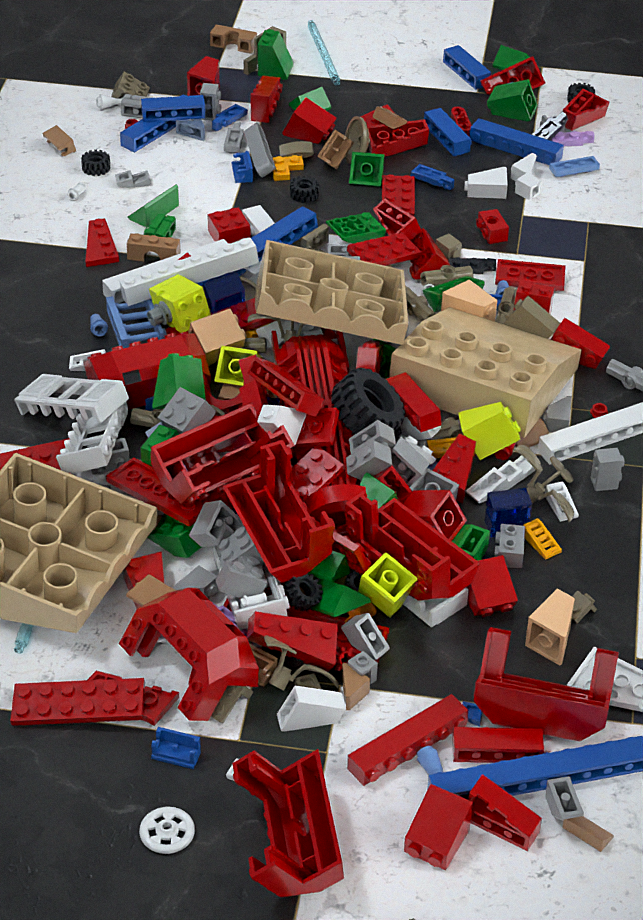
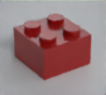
(228, 225)

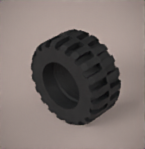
(366, 398)

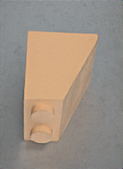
(470, 299)
(217, 331)
(550, 626)

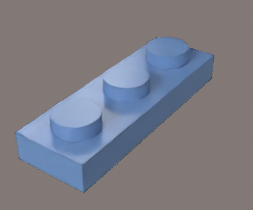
(574, 166)

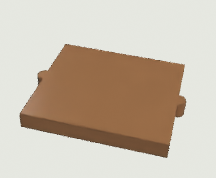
(148, 590)

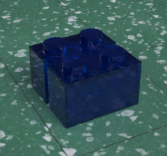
(224, 291)
(507, 507)

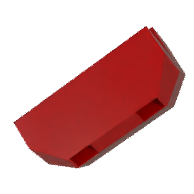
(143, 359)
(200, 455)
(278, 517)
(430, 556)
(203, 639)
(540, 704)
(299, 822)

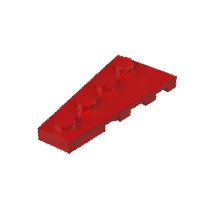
(100, 244)
(155, 699)

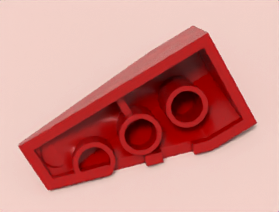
(521, 71)
(430, 258)

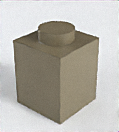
(449, 246)

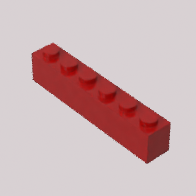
(285, 386)
(406, 740)

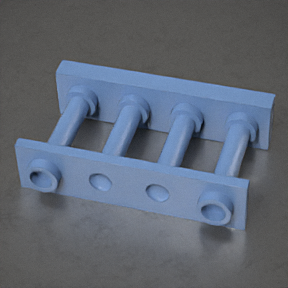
(121, 330)

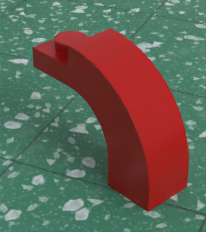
(331, 499)

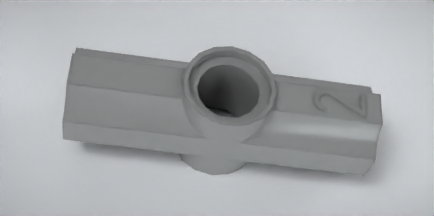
(629, 376)

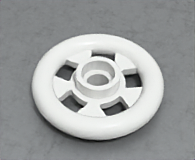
(177, 843)

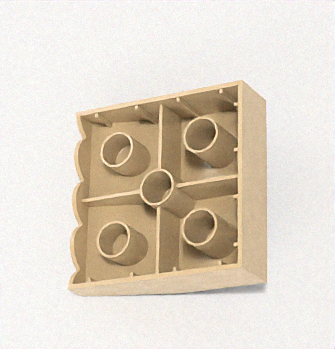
(332, 292)
(479, 362)
(62, 543)

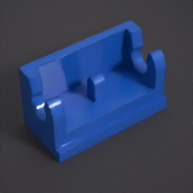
(243, 168)
(176, 748)

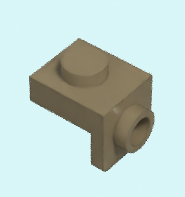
(582, 606)

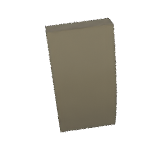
(300, 148)

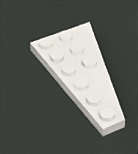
(627, 684)

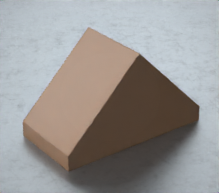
(354, 686)

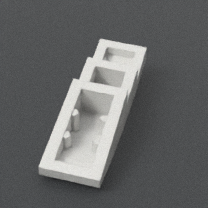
(500, 479)

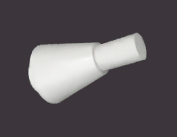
(106, 101)

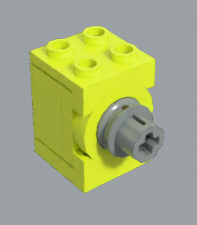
(177, 303)

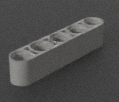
(259, 150)

